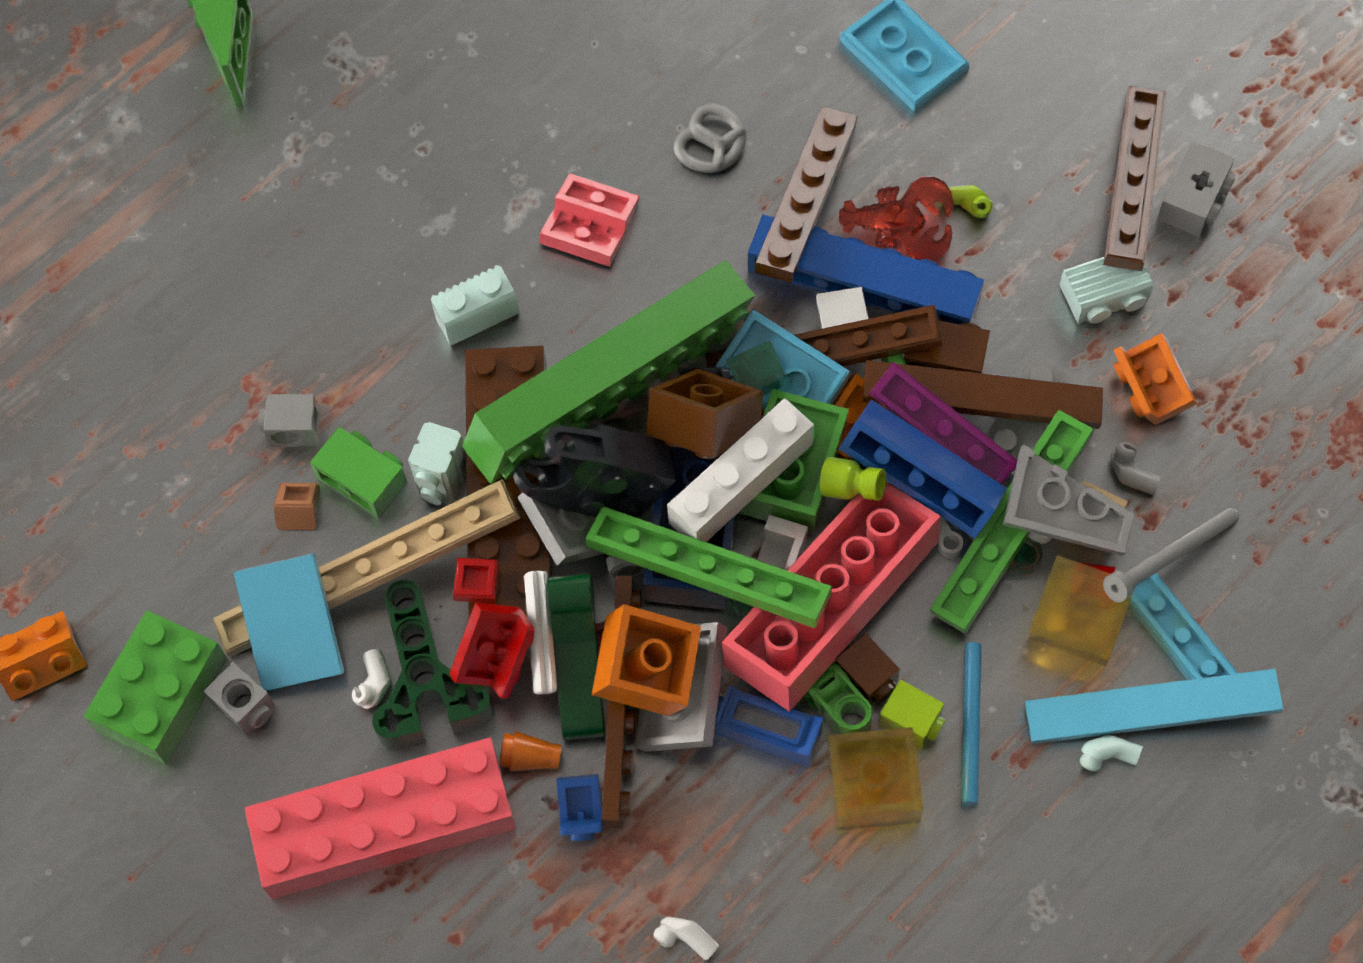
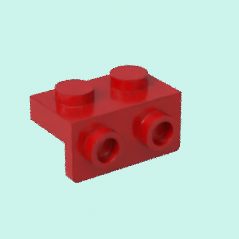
(493, 648)

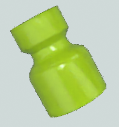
(846, 479)

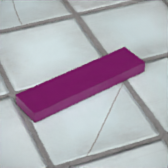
(940, 422)

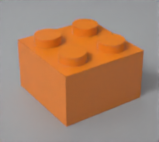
(646, 660)

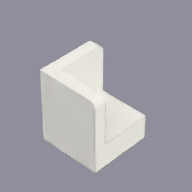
(841, 307)
(782, 542)

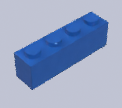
(923, 469)

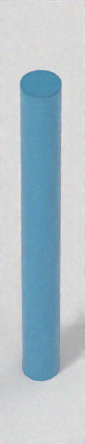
(971, 724)

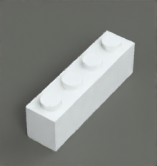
(741, 472)

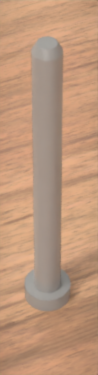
(1120, 585)

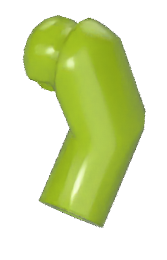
(972, 200)

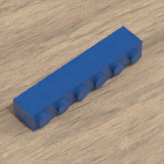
(886, 276)

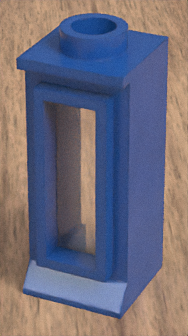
(767, 726)

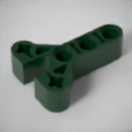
(576, 654)
(410, 697)

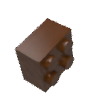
(702, 412)

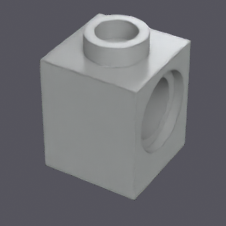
(290, 419)
(228, 687)

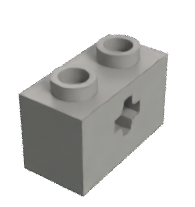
(1196, 188)

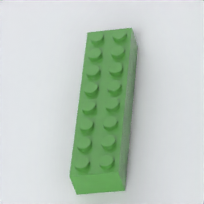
(609, 370)

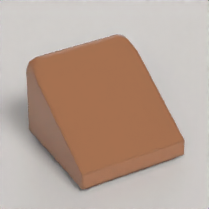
(297, 506)

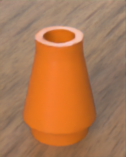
(527, 752)

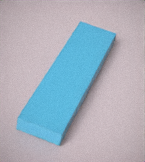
(1177, 631)

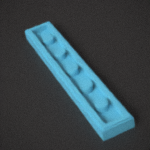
(1153, 706)

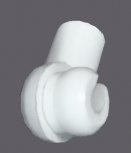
(376, 684)

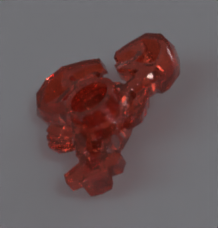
(903, 218)

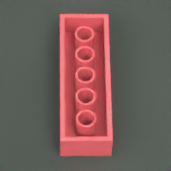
(865, 560)
(379, 818)

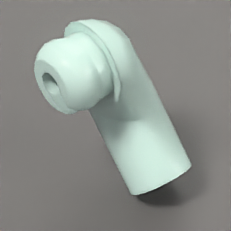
(1107, 747)

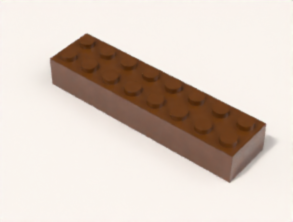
(516, 546)

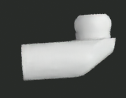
(686, 931)

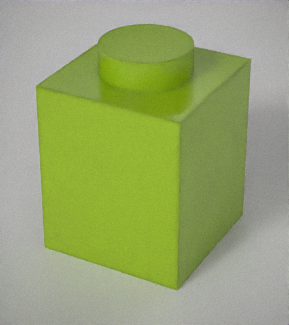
(914, 709)

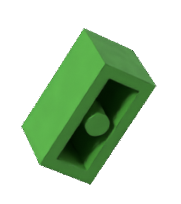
(359, 471)

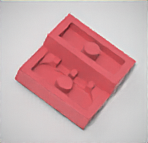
(589, 219)

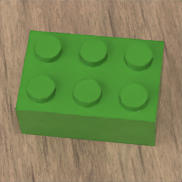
(155, 687)

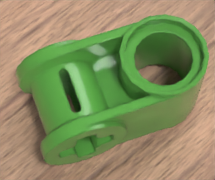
(835, 697)

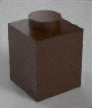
(869, 669)

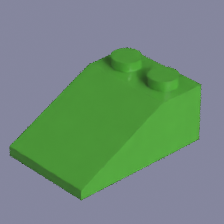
(227, 34)
(796, 491)

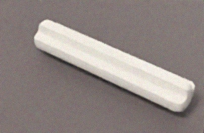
(543, 646)

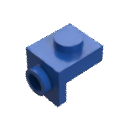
(579, 806)

